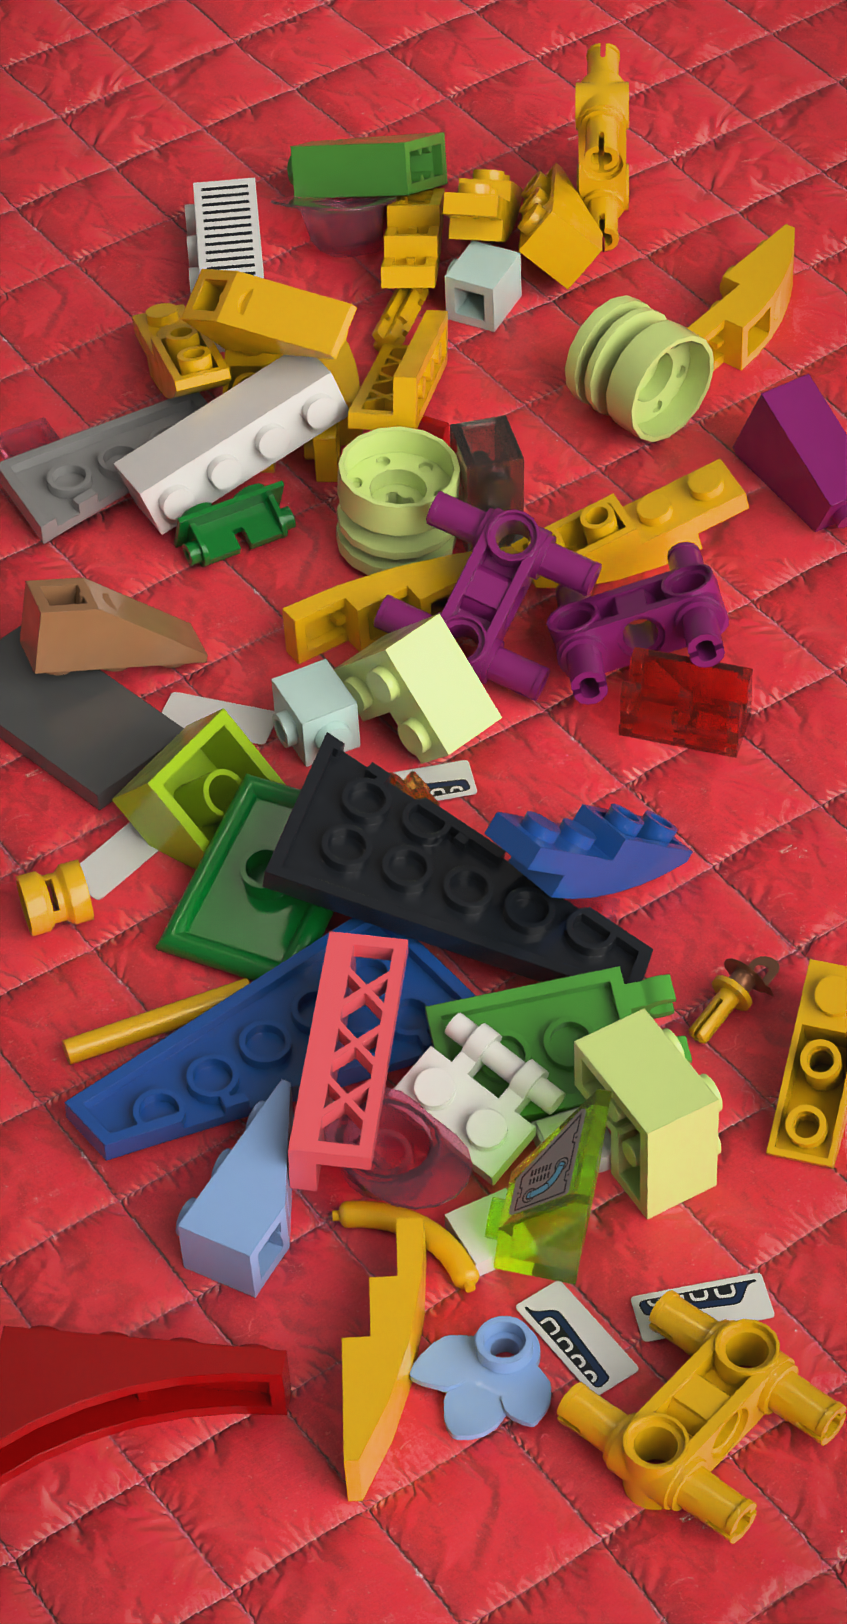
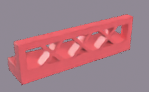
(327, 1055)

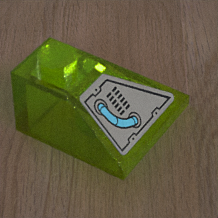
(551, 1198)

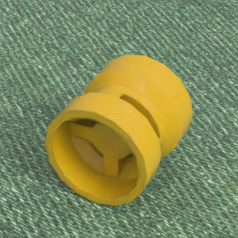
(68, 893)

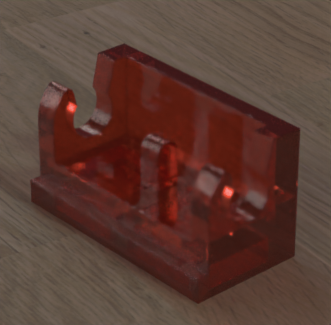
(685, 703)

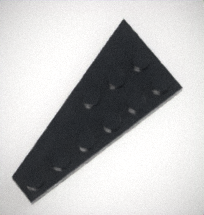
(430, 877)

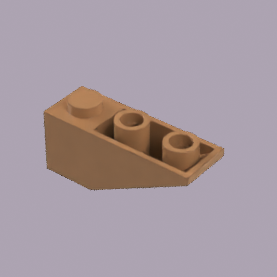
(92, 627)

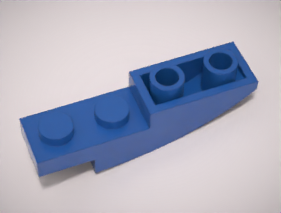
(591, 854)

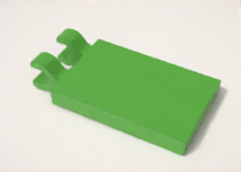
(546, 1020)

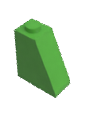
(368, 166)

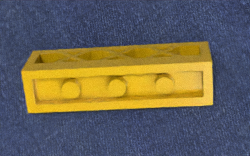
(403, 378)

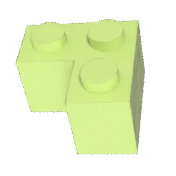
(424, 686)
(658, 1114)

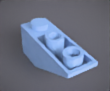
(243, 1214)

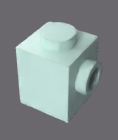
(483, 285)
(309, 706)

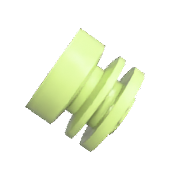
(639, 368)
(385, 496)

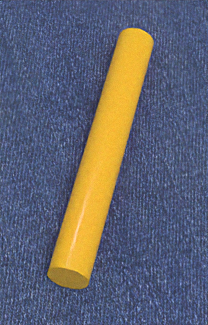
(145, 1024)

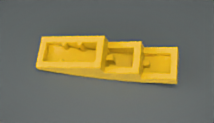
(413, 240)
(350, 608)
(380, 1364)

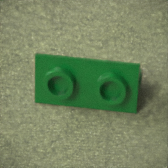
(209, 529)

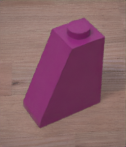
(799, 451)

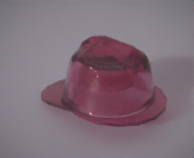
(342, 225)
(414, 1158)

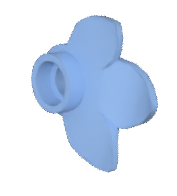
(484, 1386)

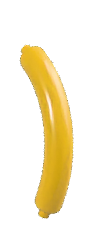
(438, 1240)

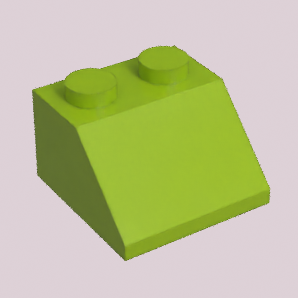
(190, 785)

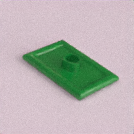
(225, 911)

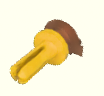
(732, 993)

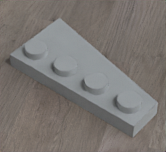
(77, 474)

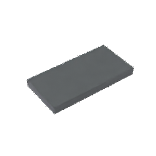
(78, 725)

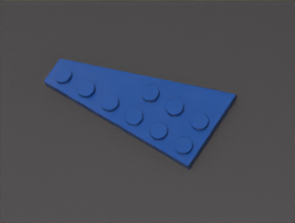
(247, 1045)

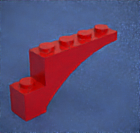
(88, 1386)

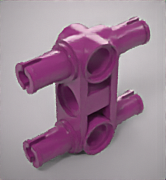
(494, 588)
(680, 612)

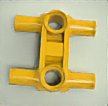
(602, 128)
(701, 1415)

